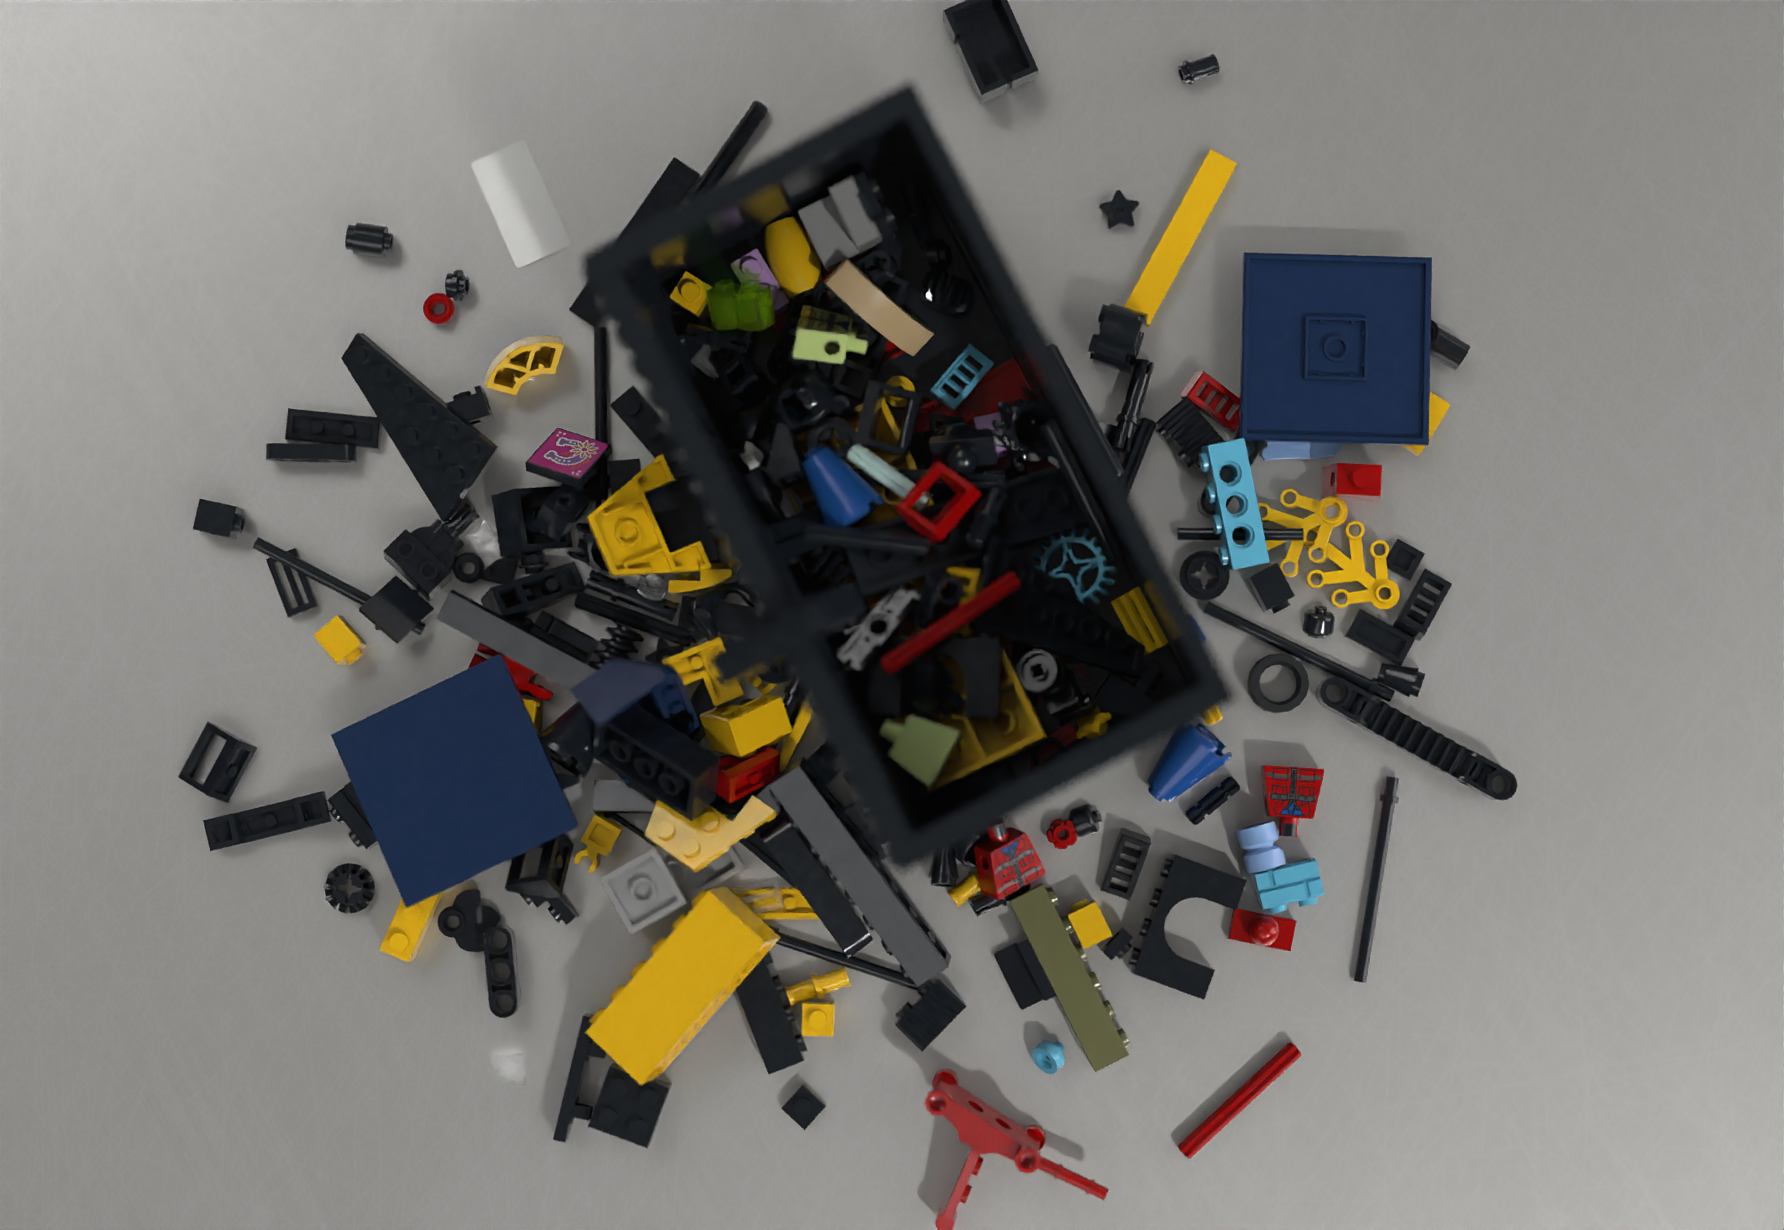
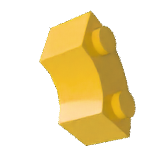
(522, 361)

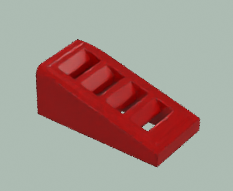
(1210, 383)

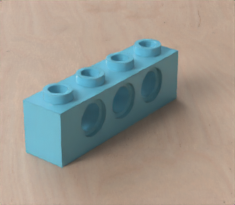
(1253, 549)

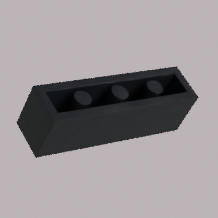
(770, 1018)

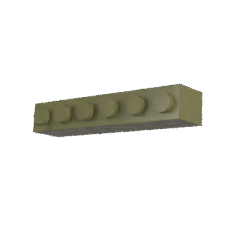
(1069, 977)

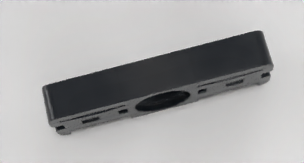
(863, 644)

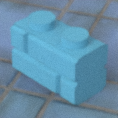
(1288, 884)

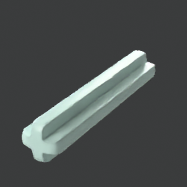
(884, 474)

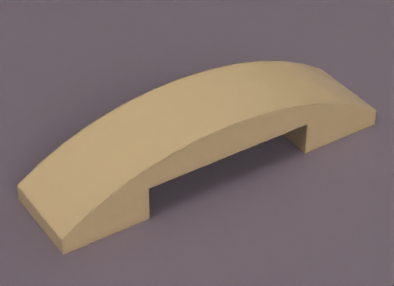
(878, 308)

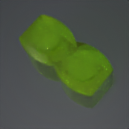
(740, 305)

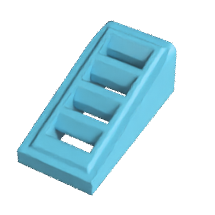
(943, 395)

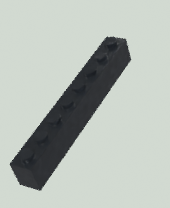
(859, 872)

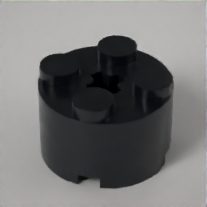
(1118, 337)

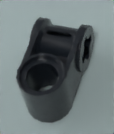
(936, 603)

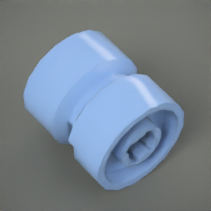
(1260, 847)

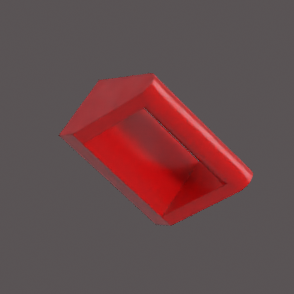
(965, 496)
(744, 775)

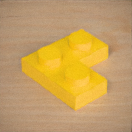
(695, 665)

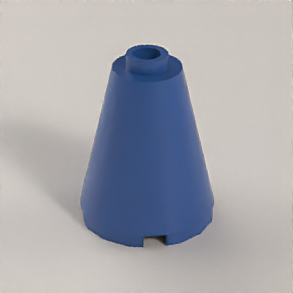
(838, 489)
(1186, 761)

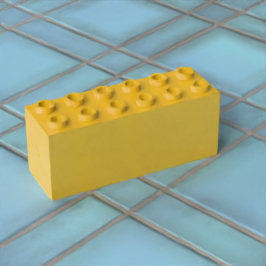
(681, 984)

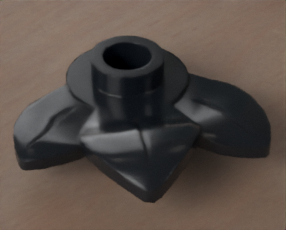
(473, 920)

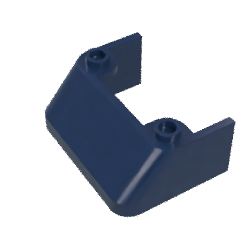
(652, 685)

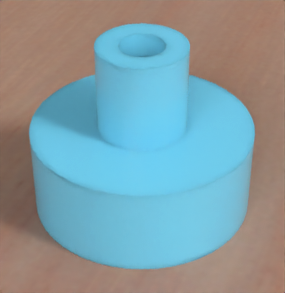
(1049, 1056)

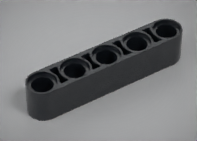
(816, 887)

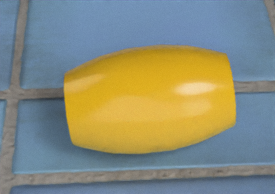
(792, 257)

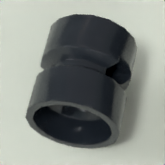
(1043, 674)

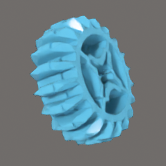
(1099, 561)

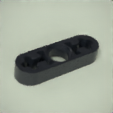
(311, 453)

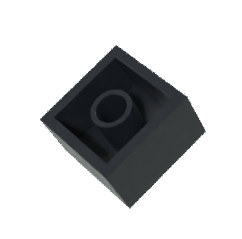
(629, 1108)

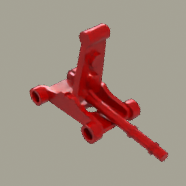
(991, 1132)

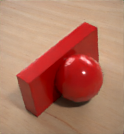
(1262, 929)

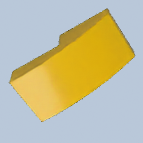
(712, 577)

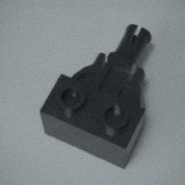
(427, 555)

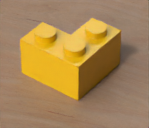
(746, 727)

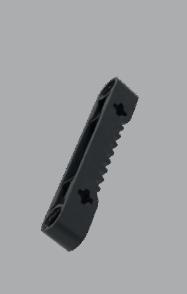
(1416, 739)

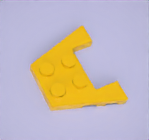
(631, 535)
(705, 837)

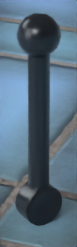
(627, 824)

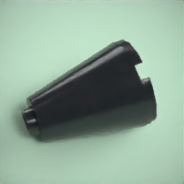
(571, 740)

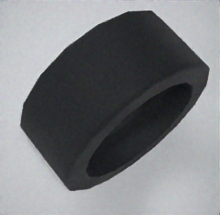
(1291, 663)

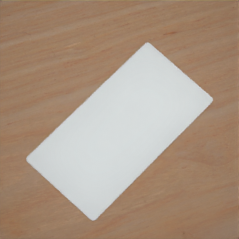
(520, 204)

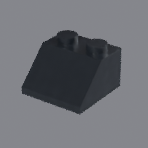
(514, 520)

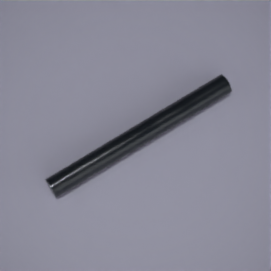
(1279, 534)

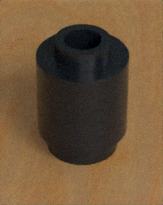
(369, 239)

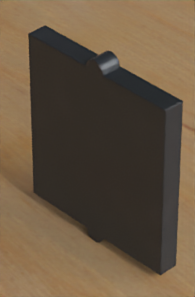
(396, 609)

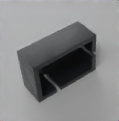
(990, 46)
(683, 515)

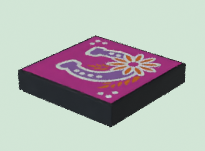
(568, 457)

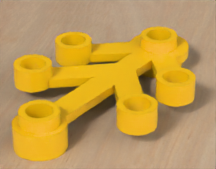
(1318, 518)
(1354, 570)

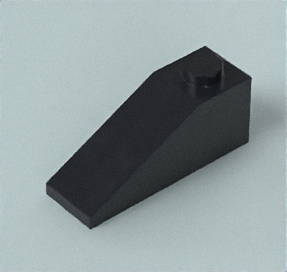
(534, 591)

